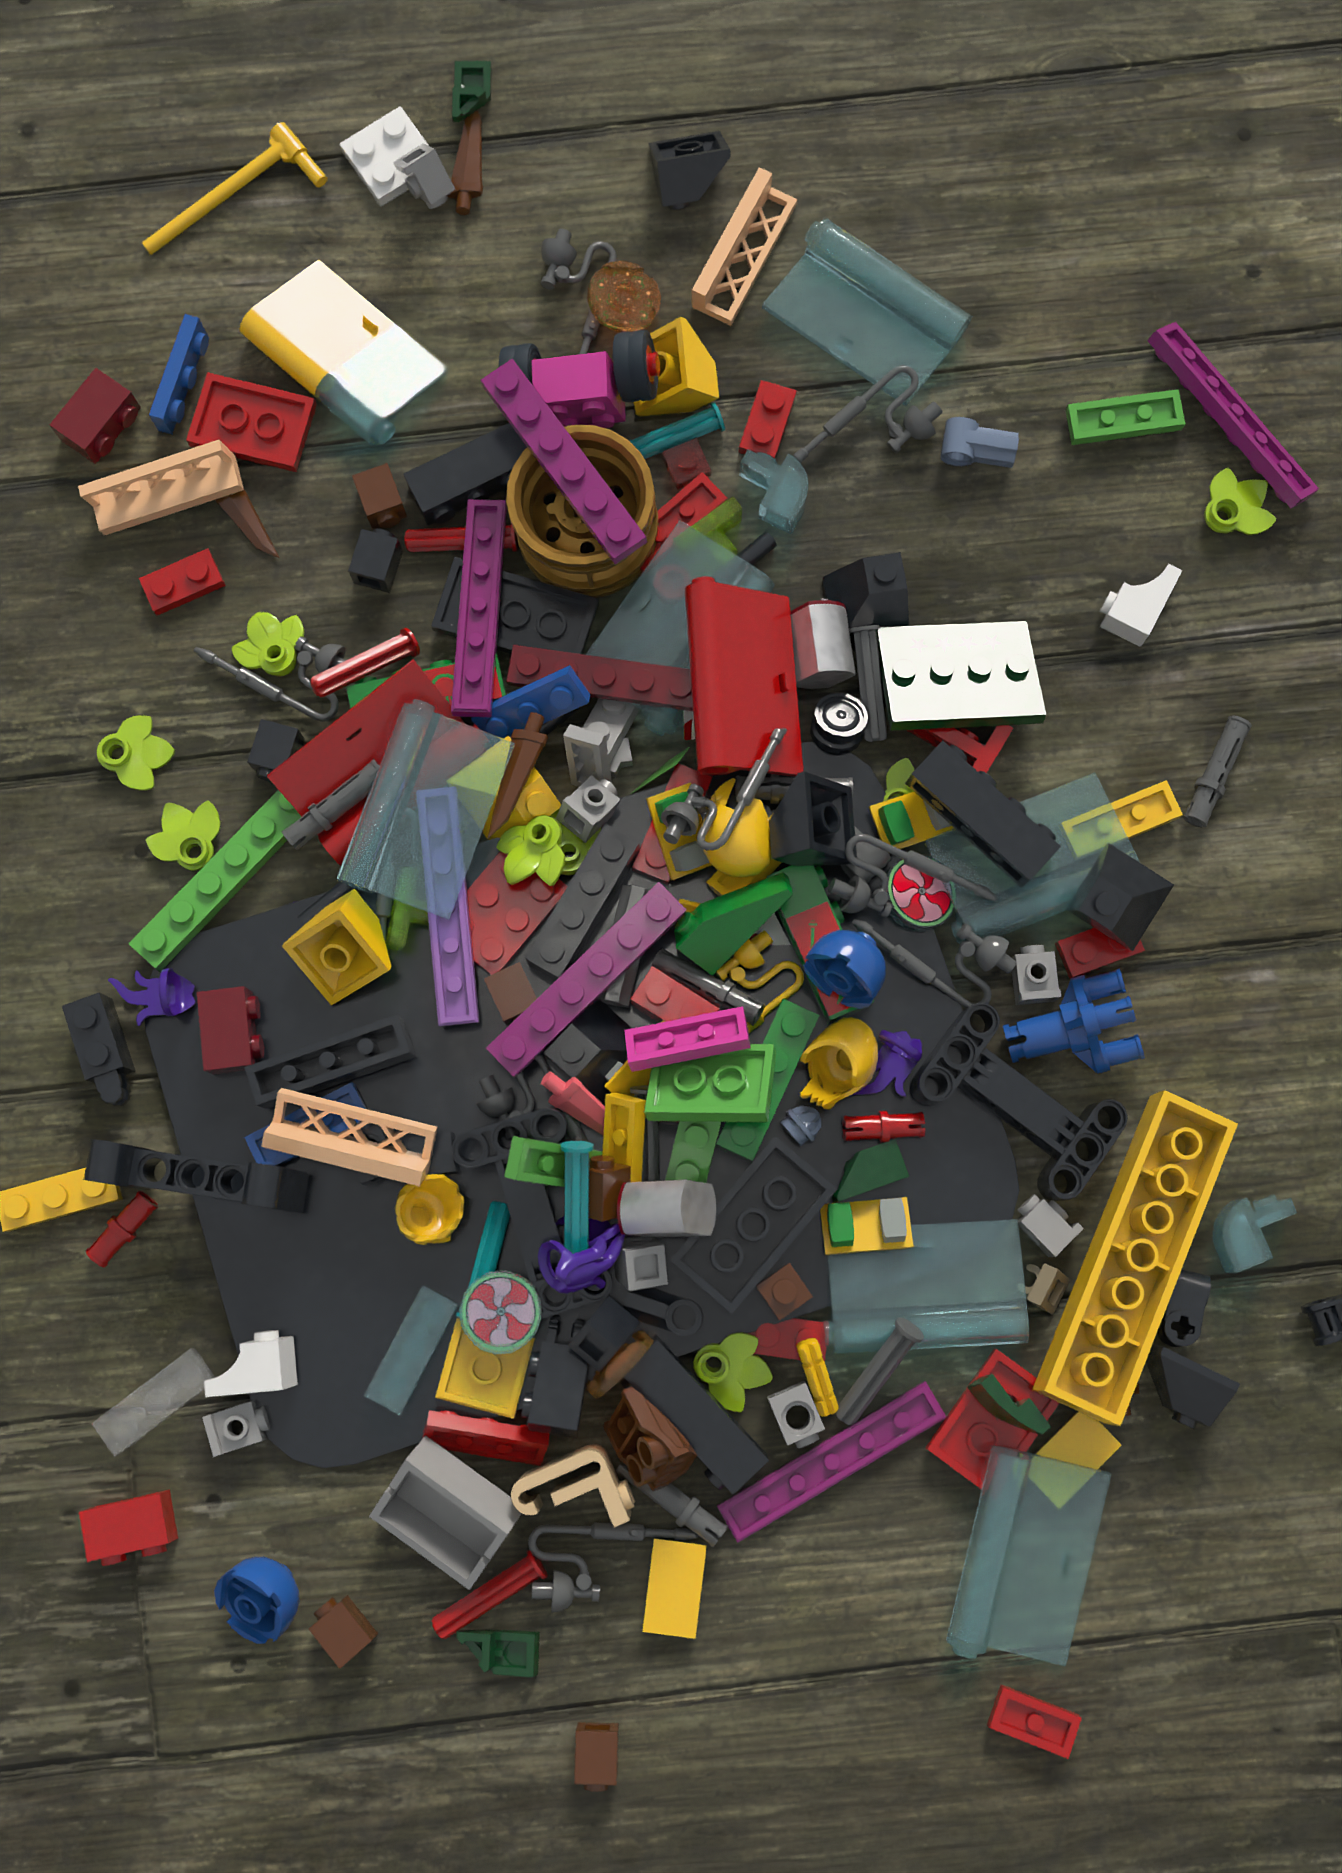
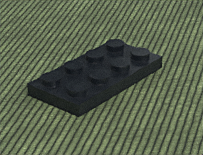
(528, 613)

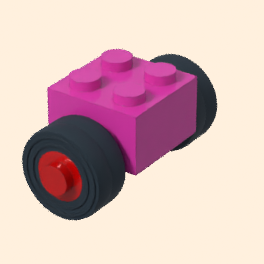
(591, 385)

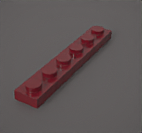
(606, 676)

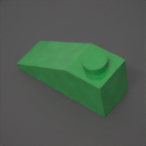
(728, 921)

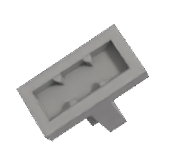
(595, 744)

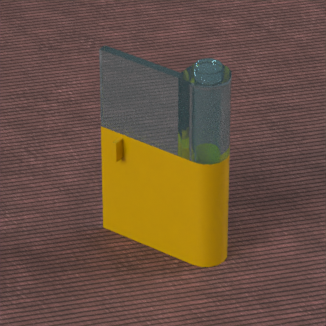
(342, 350)

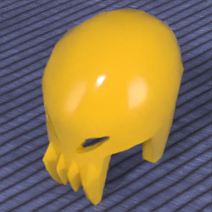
(749, 844)
(840, 1060)

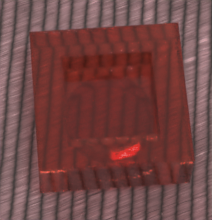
(686, 463)

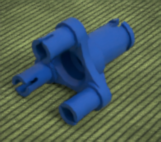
(1079, 1024)

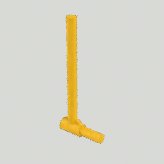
(283, 146)

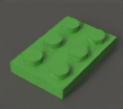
(714, 1087)

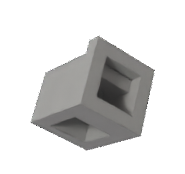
(425, 175)
(589, 807)
(1026, 987)
(1047, 1225)
(221, 1433)

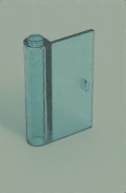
(866, 310)
(660, 630)
(427, 788)
(1082, 826)
(955, 1293)
(1027, 1530)

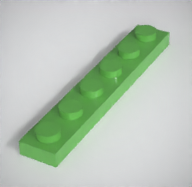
(215, 883)

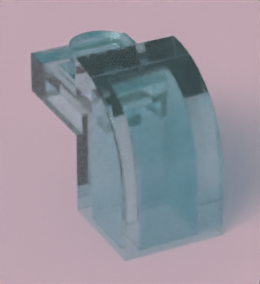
(785, 488)
(1239, 1232)

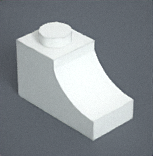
(1136, 608)
(261, 1366)

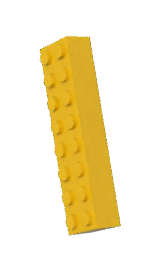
(1135, 1258)

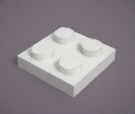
(375, 150)

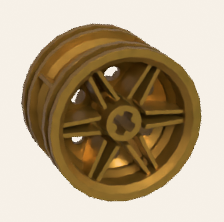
(564, 561)

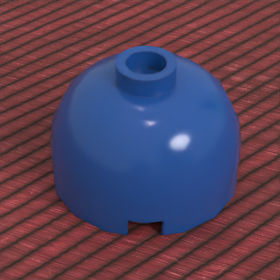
(847, 965)
(259, 1598)

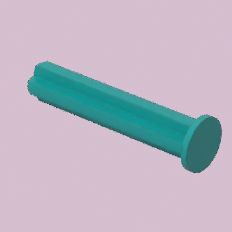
(680, 432)
(576, 1195)
(491, 1240)

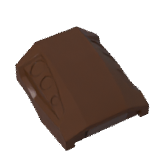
(647, 1442)

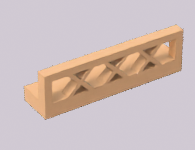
(732, 239)
(163, 487)
(349, 1151)

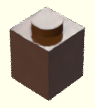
(380, 497)
(511, 992)
(604, 1186)
(783, 1291)
(342, 1630)
(596, 1755)

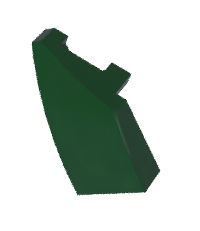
(471, 87)
(871, 1170)
(996, 1400)
(504, 1650)

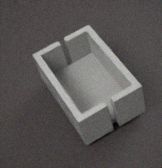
(446, 1512)

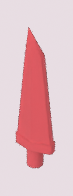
(575, 1101)

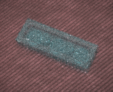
(411, 1350)

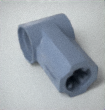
(968, 443)

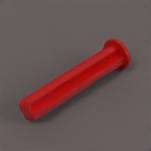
(448, 539)
(365, 663)
(488, 1596)

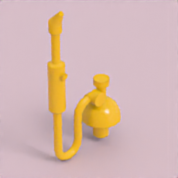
(749, 957)

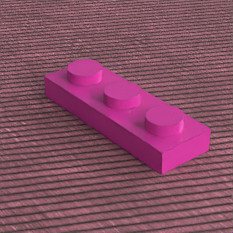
(687, 1039)

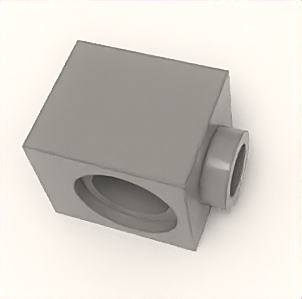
(641, 1263)
(783, 1401)

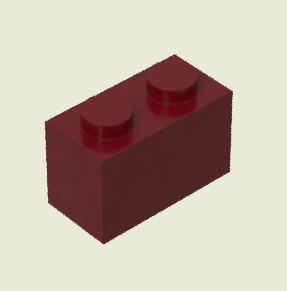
(95, 416)
(229, 1029)

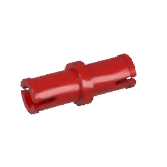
(883, 1126)
(121, 1229)

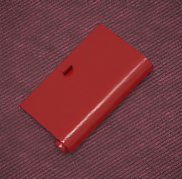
(741, 678)
(333, 759)

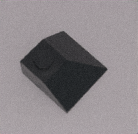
(687, 166)
(871, 591)
(813, 823)
(1120, 897)
(591, 1048)
(1188, 1387)

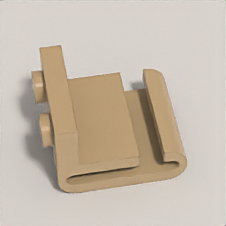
(615, 1494)

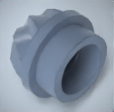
(802, 1124)

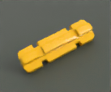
(817, 1377)

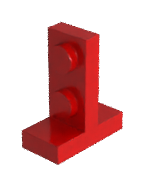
(978, 755)

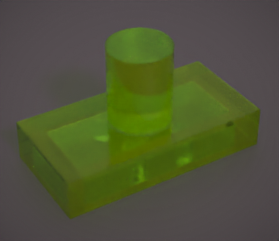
(721, 521)
(399, 923)

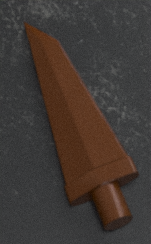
(468, 165)
(245, 517)
(523, 758)

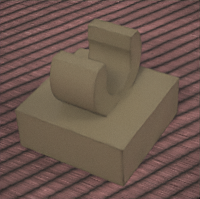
(1047, 1288)

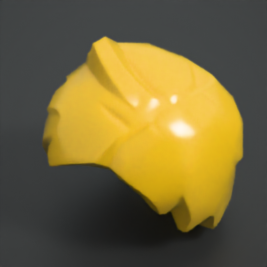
(430, 1210)

